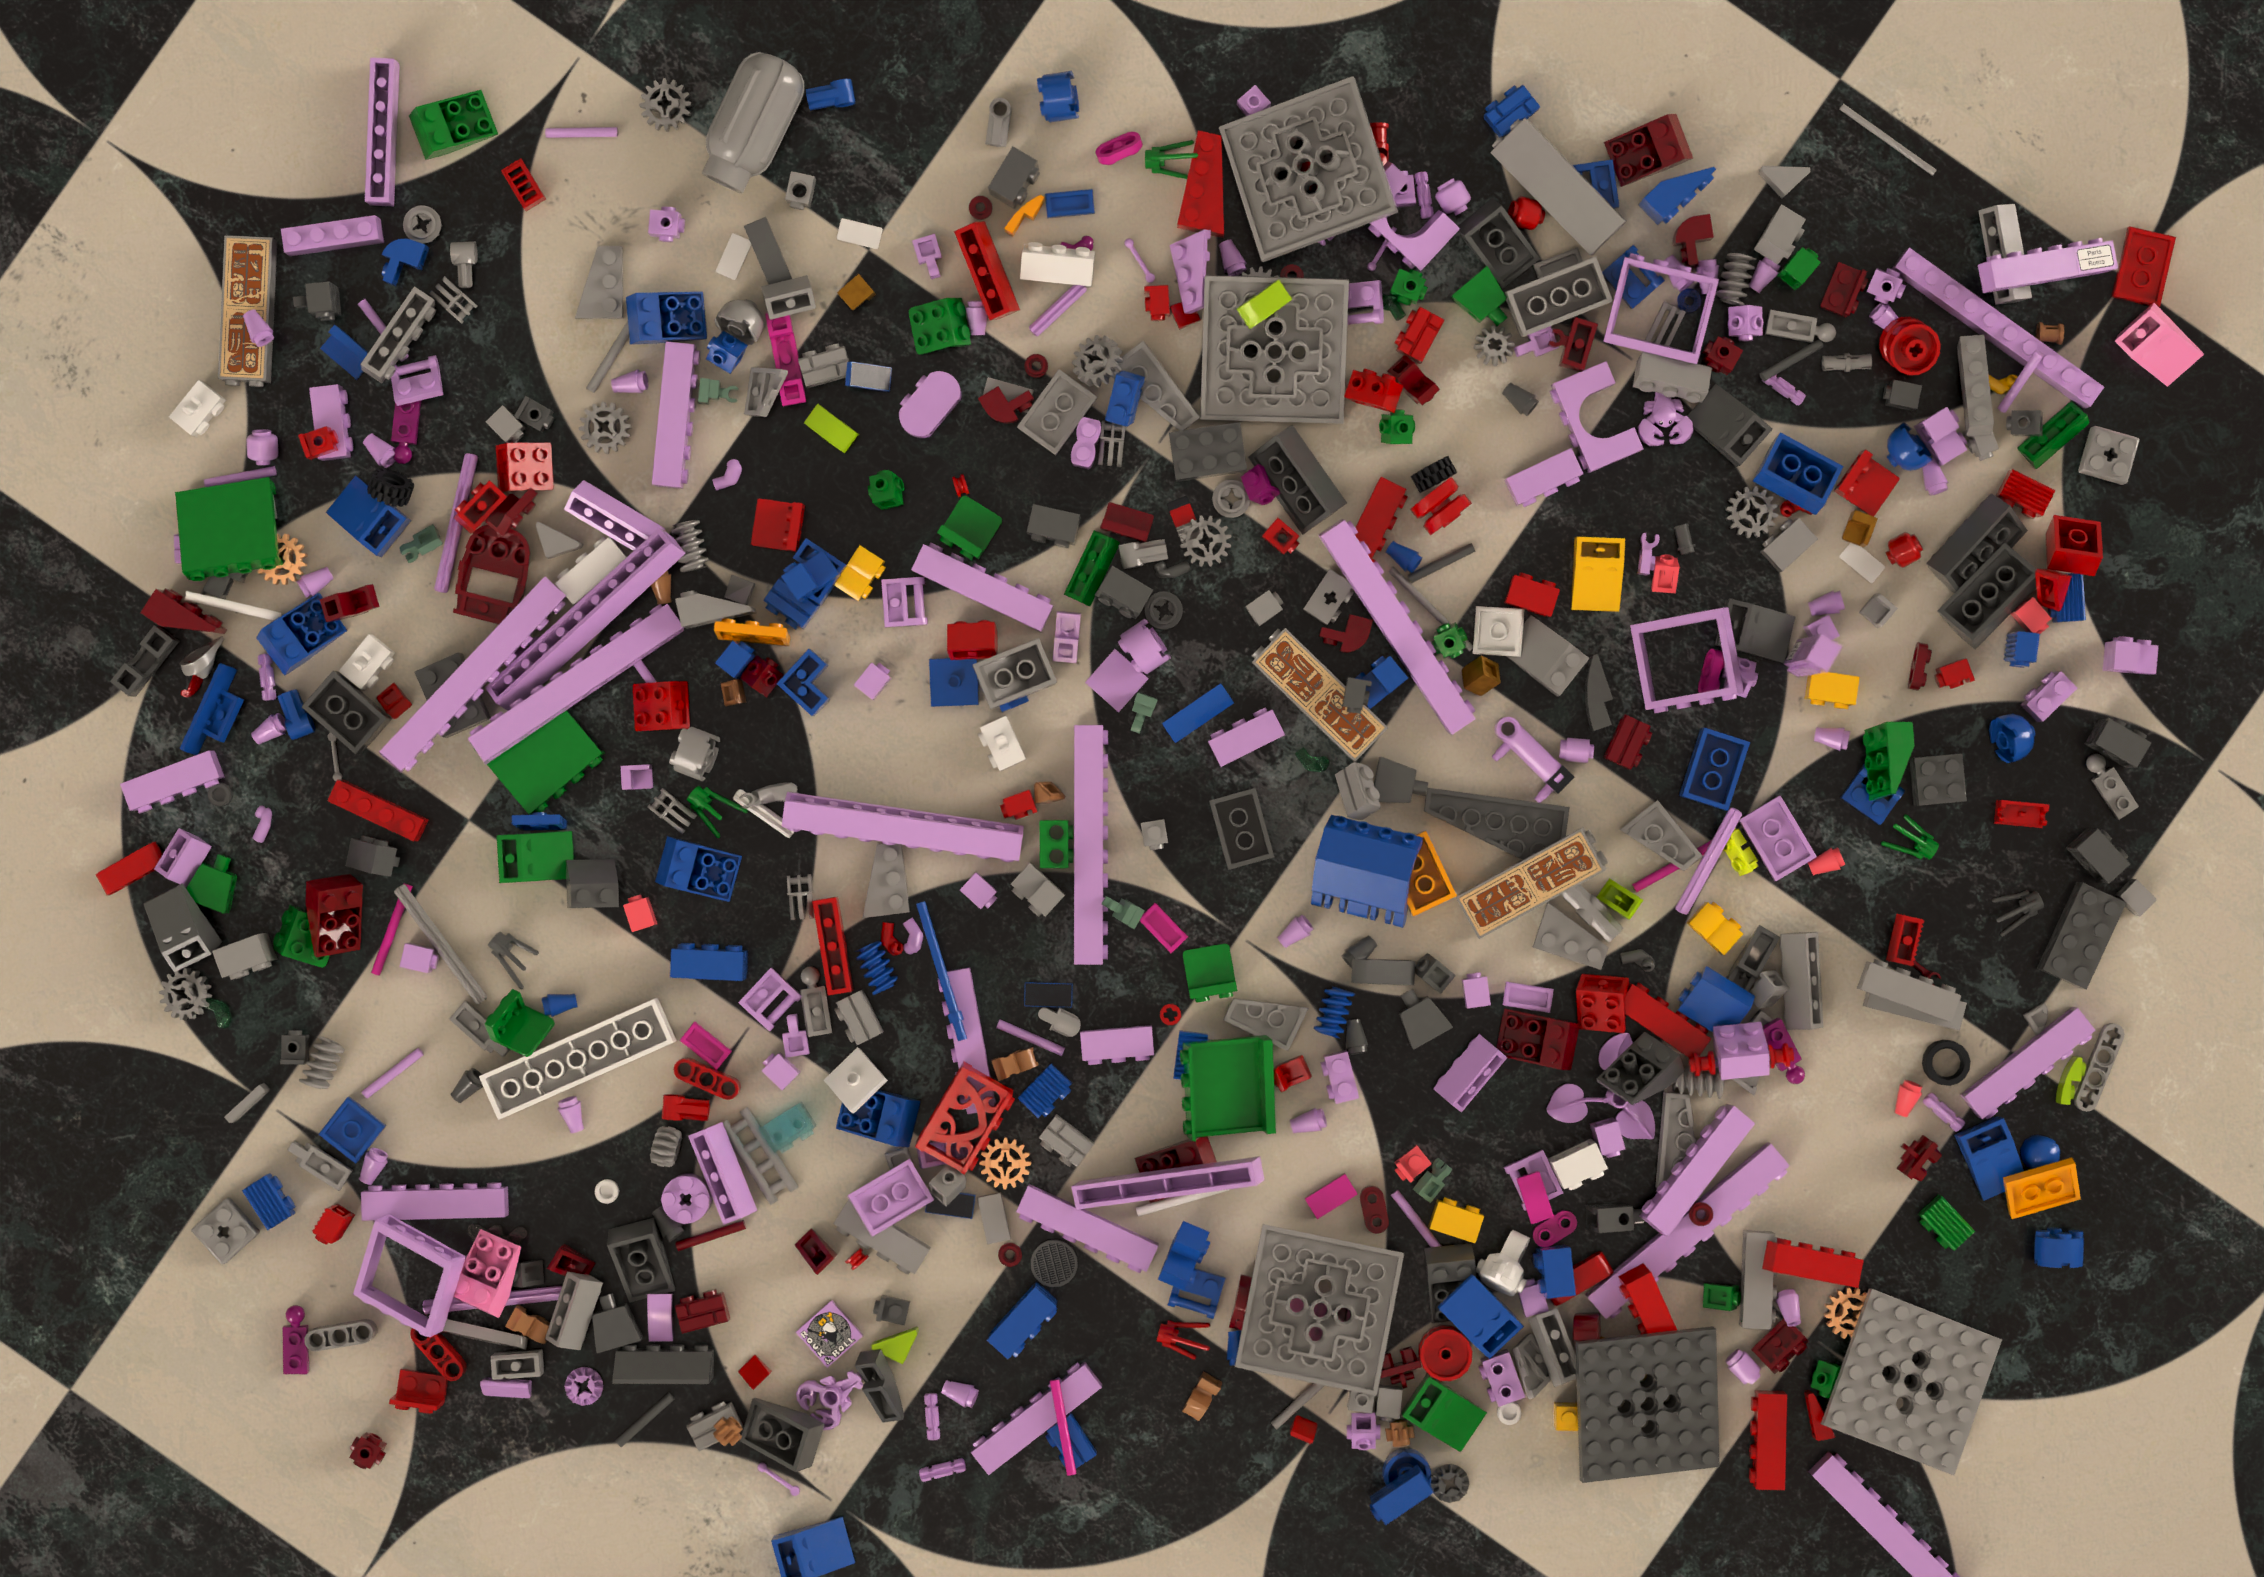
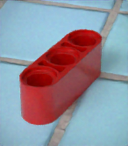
(130, 868)
(719, 1078)
(1587, 1274)
(440, 1362)

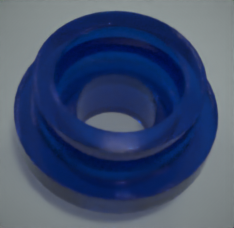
(1689, 293)

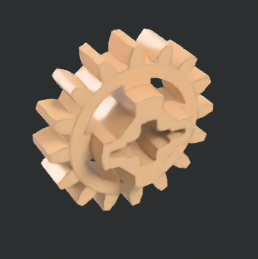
(294, 568)
(994, 1163)
(1845, 1304)

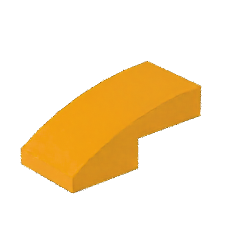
(1029, 210)

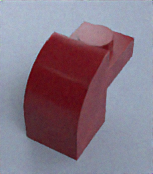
(1692, 231)
(1414, 382)
(1000, 409)
(349, 603)
(1353, 638)
(1240, 1302)
(1586, 1326)

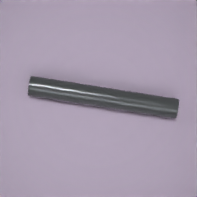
(1791, 360)
(1441, 563)
(645, 1419)

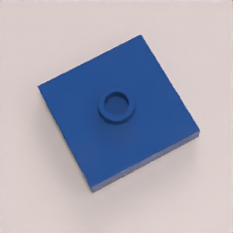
(953, 682)
(539, 821)
(352, 1130)

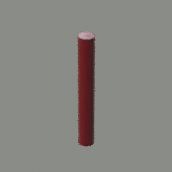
(710, 1235)

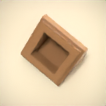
(733, 692)
(1047, 793)

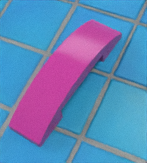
(786, 358)

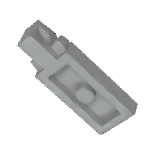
(472, 1024)
(321, 1164)

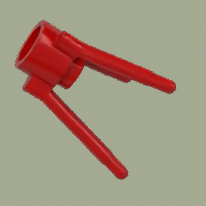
(1169, 1336)

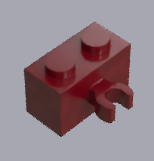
(1576, 344)

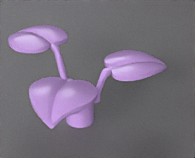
(1569, 1105)

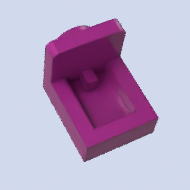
(1258, 485)

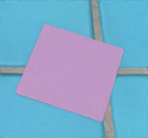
(1116, 680)

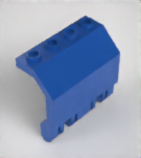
(1365, 869)

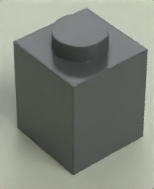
(1902, 395)

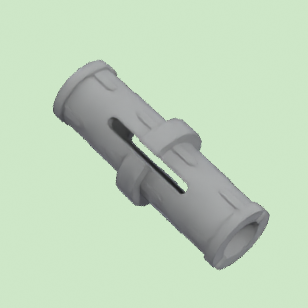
(1846, 362)

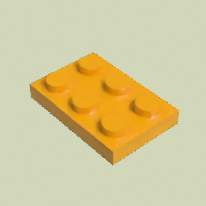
(752, 632)
(2041, 1188)

